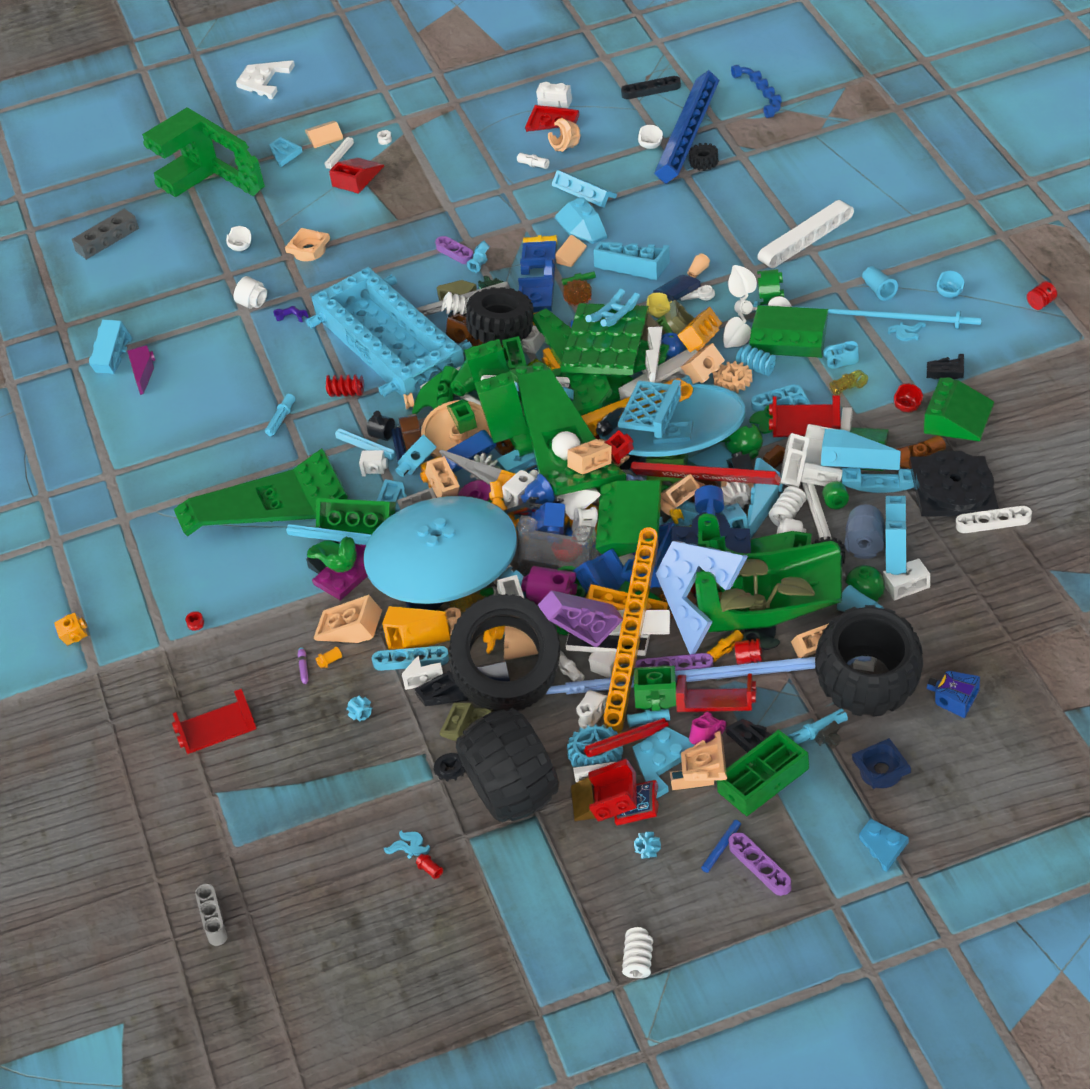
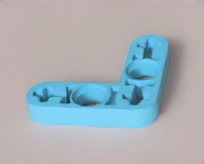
(793, 393)

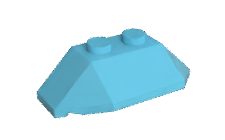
(581, 221)

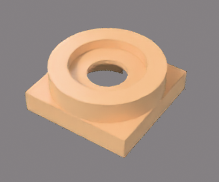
(308, 237)

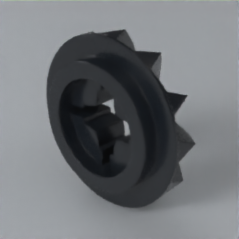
(445, 761)

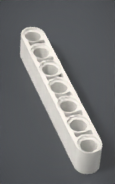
(805, 234)

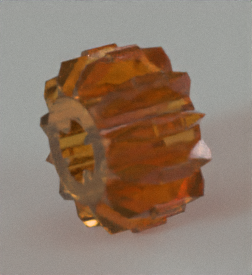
(577, 292)

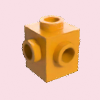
(71, 628)

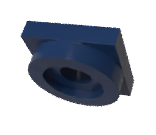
(885, 753)

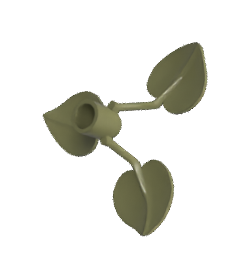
(738, 599)

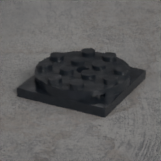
(938, 492)

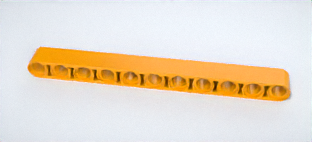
(627, 637)

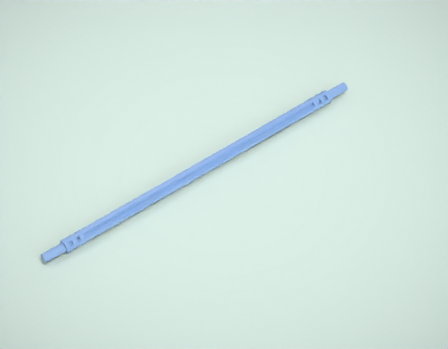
(704, 674)

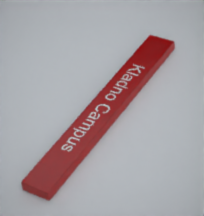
(706, 473)

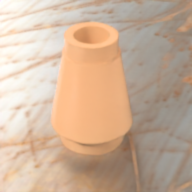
(698, 265)

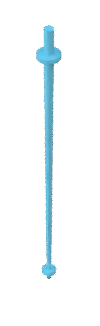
(958, 319)

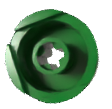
(769, 285)

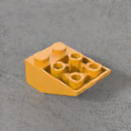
(415, 628)

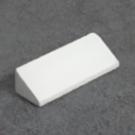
(654, 622)

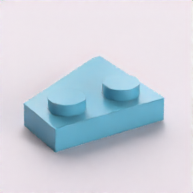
(284, 150)

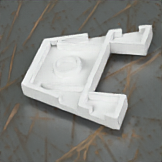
(257, 76)

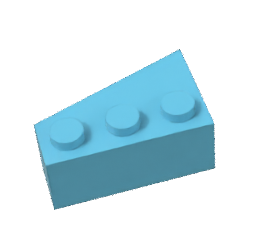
(109, 346)

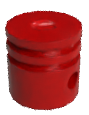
(1040, 297)
(748, 652)

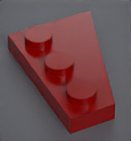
(544, 117)

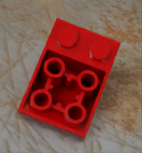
(354, 174)

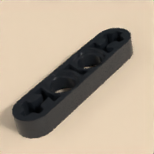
(651, 87)

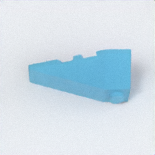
(762, 498)

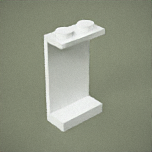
(813, 471)

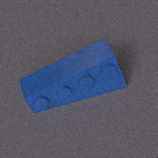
(550, 518)

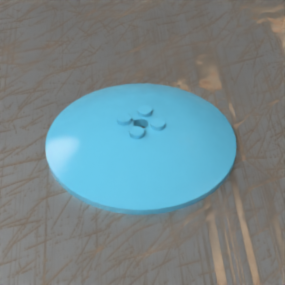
(696, 423)
(419, 567)

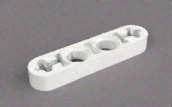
(993, 517)

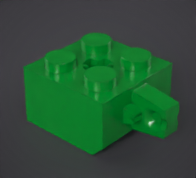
(655, 687)

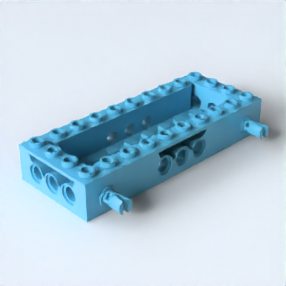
(422, 344)

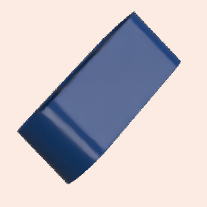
(474, 445)

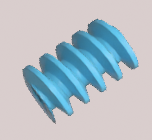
(756, 360)

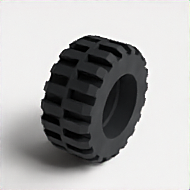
(499, 314)

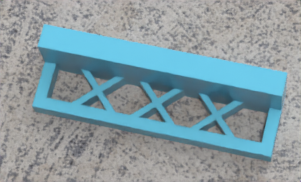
(582, 188)

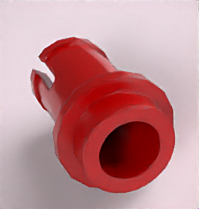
(425, 863)

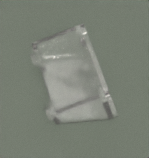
(555, 548)

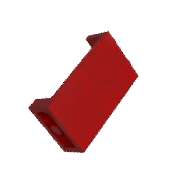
(795, 418)
(715, 699)
(215, 725)

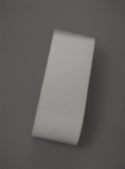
(211, 914)

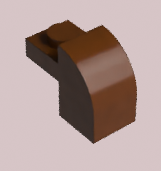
(410, 430)

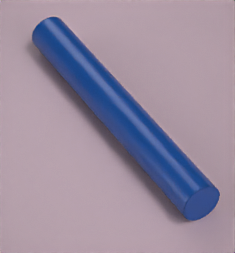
(720, 846)

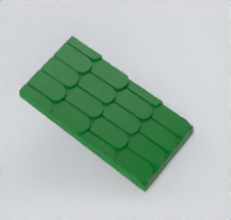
(604, 348)

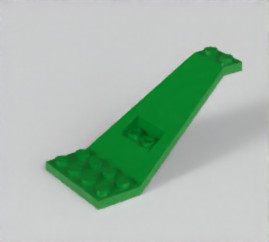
(549, 413)
(267, 499)

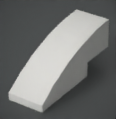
(794, 460)

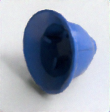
(539, 488)

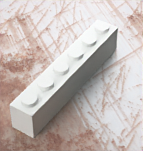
(665, 372)

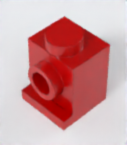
(621, 446)

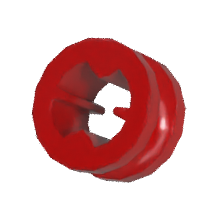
(194, 621)

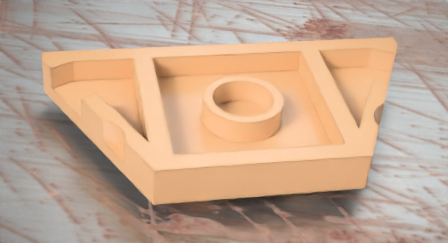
(705, 761)

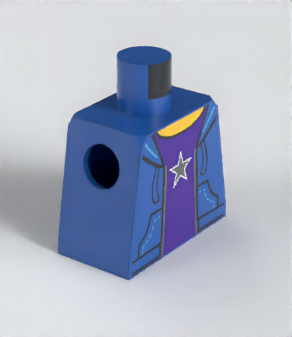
(955, 691)

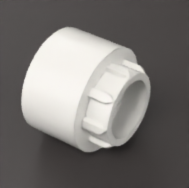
(250, 293)

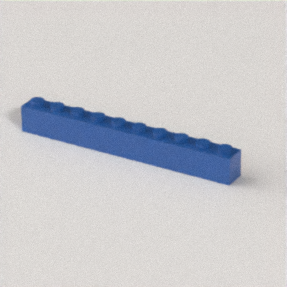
(686, 127)

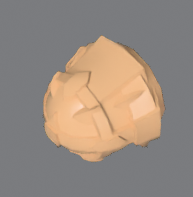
(569, 135)

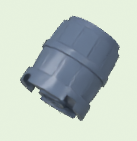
(865, 532)

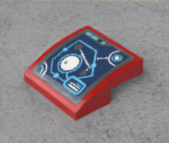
(646, 804)

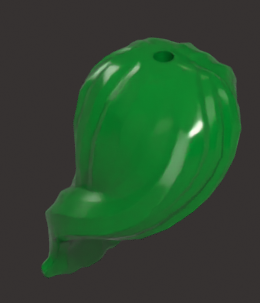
(335, 556)

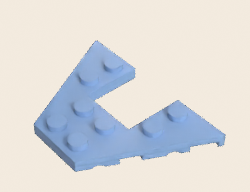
(678, 575)

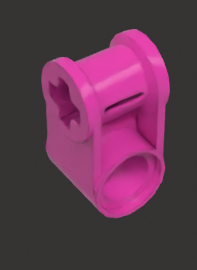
(705, 727)

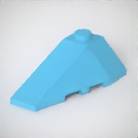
(850, 450)

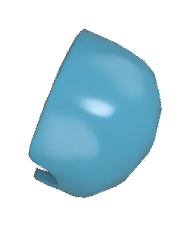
(950, 284)

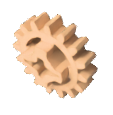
(733, 376)

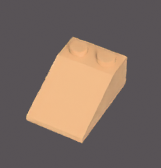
(349, 622)

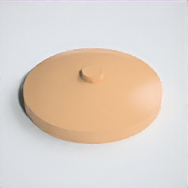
(442, 430)

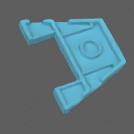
(660, 754)

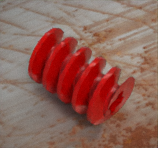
(344, 386)

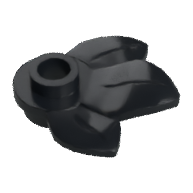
(609, 422)
(766, 637)

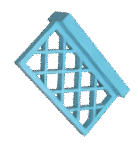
(664, 409)

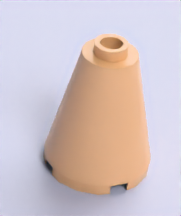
(517, 644)

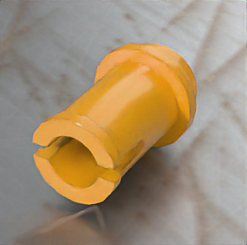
(327, 658)

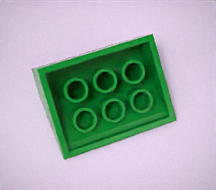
(789, 331)
(957, 411)
(625, 512)

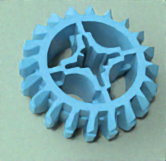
(587, 736)

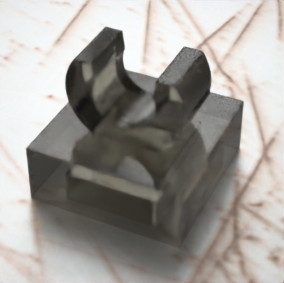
(829, 735)

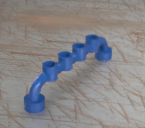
(768, 92)

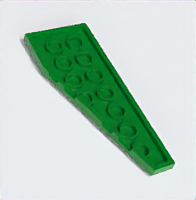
(557, 335)

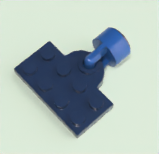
(710, 500)

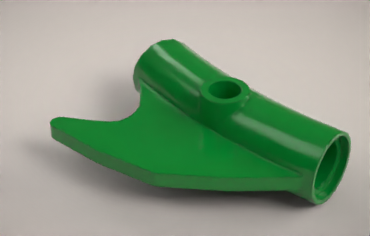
(436, 391)

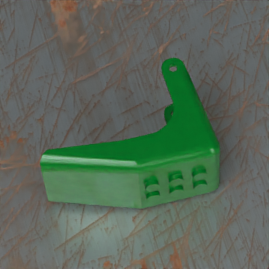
(816, 563)

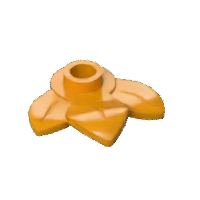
(491, 635)

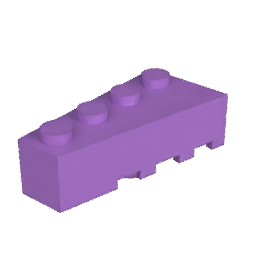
(581, 616)

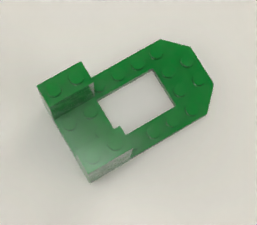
(193, 137)
(500, 397)

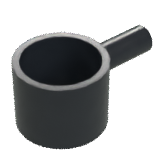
(380, 426)

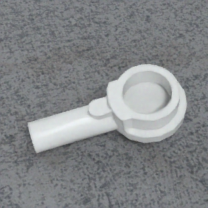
(704, 293)

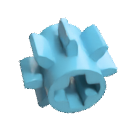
(359, 708)
(647, 845)

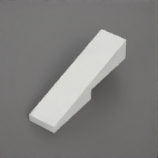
(652, 355)

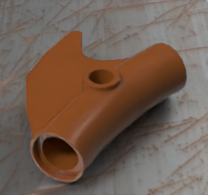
(921, 449)

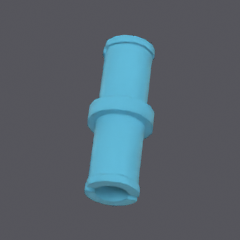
(647, 717)

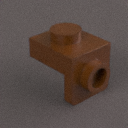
(775, 456)

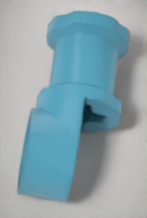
(479, 257)

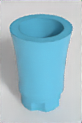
(880, 283)
(853, 598)

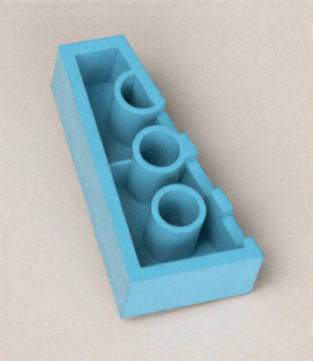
(631, 259)

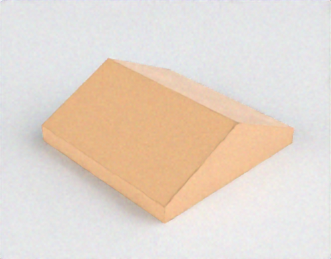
(324, 134)

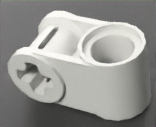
(585, 517)
(591, 708)

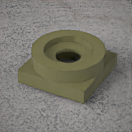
(677, 317)

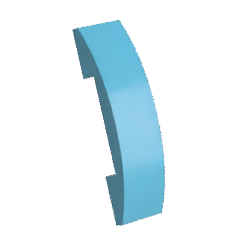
(877, 482)

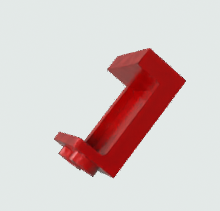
(613, 790)

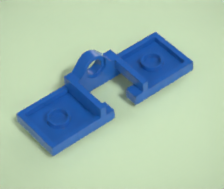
(538, 288)

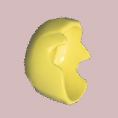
(658, 304)

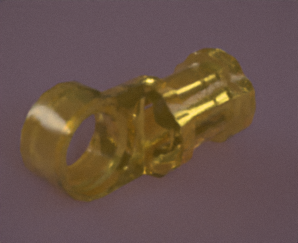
(848, 381)

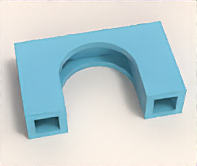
(895, 534)

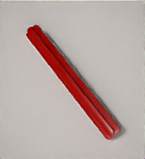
(625, 737)

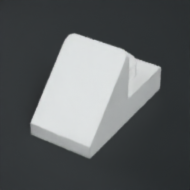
(416, 675)

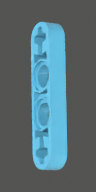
(410, 654)

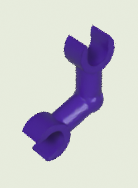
(280, 314)

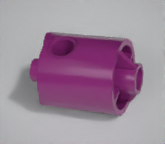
(543, 580)

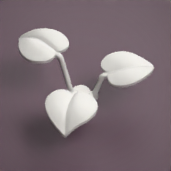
(740, 284)

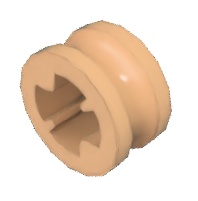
(409, 402)

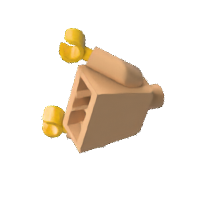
(678, 494)

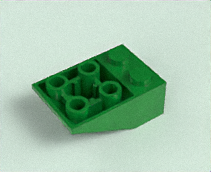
(780, 541)

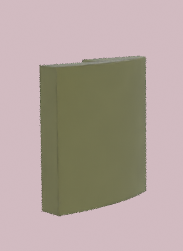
(460, 718)

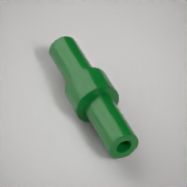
(586, 276)

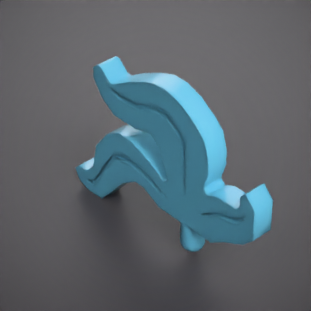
(901, 331)
(414, 849)

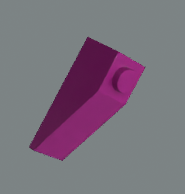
(142, 366)

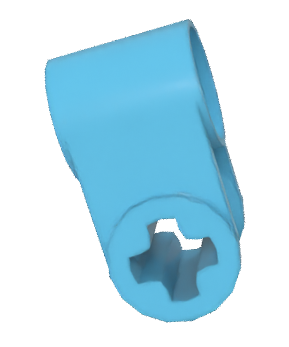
(843, 354)

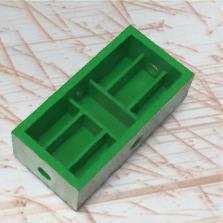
(772, 768)

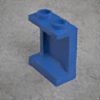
(601, 571)

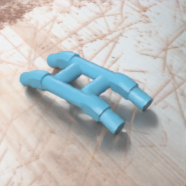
(611, 318)

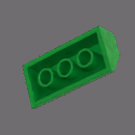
(352, 515)

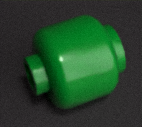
(835, 495)

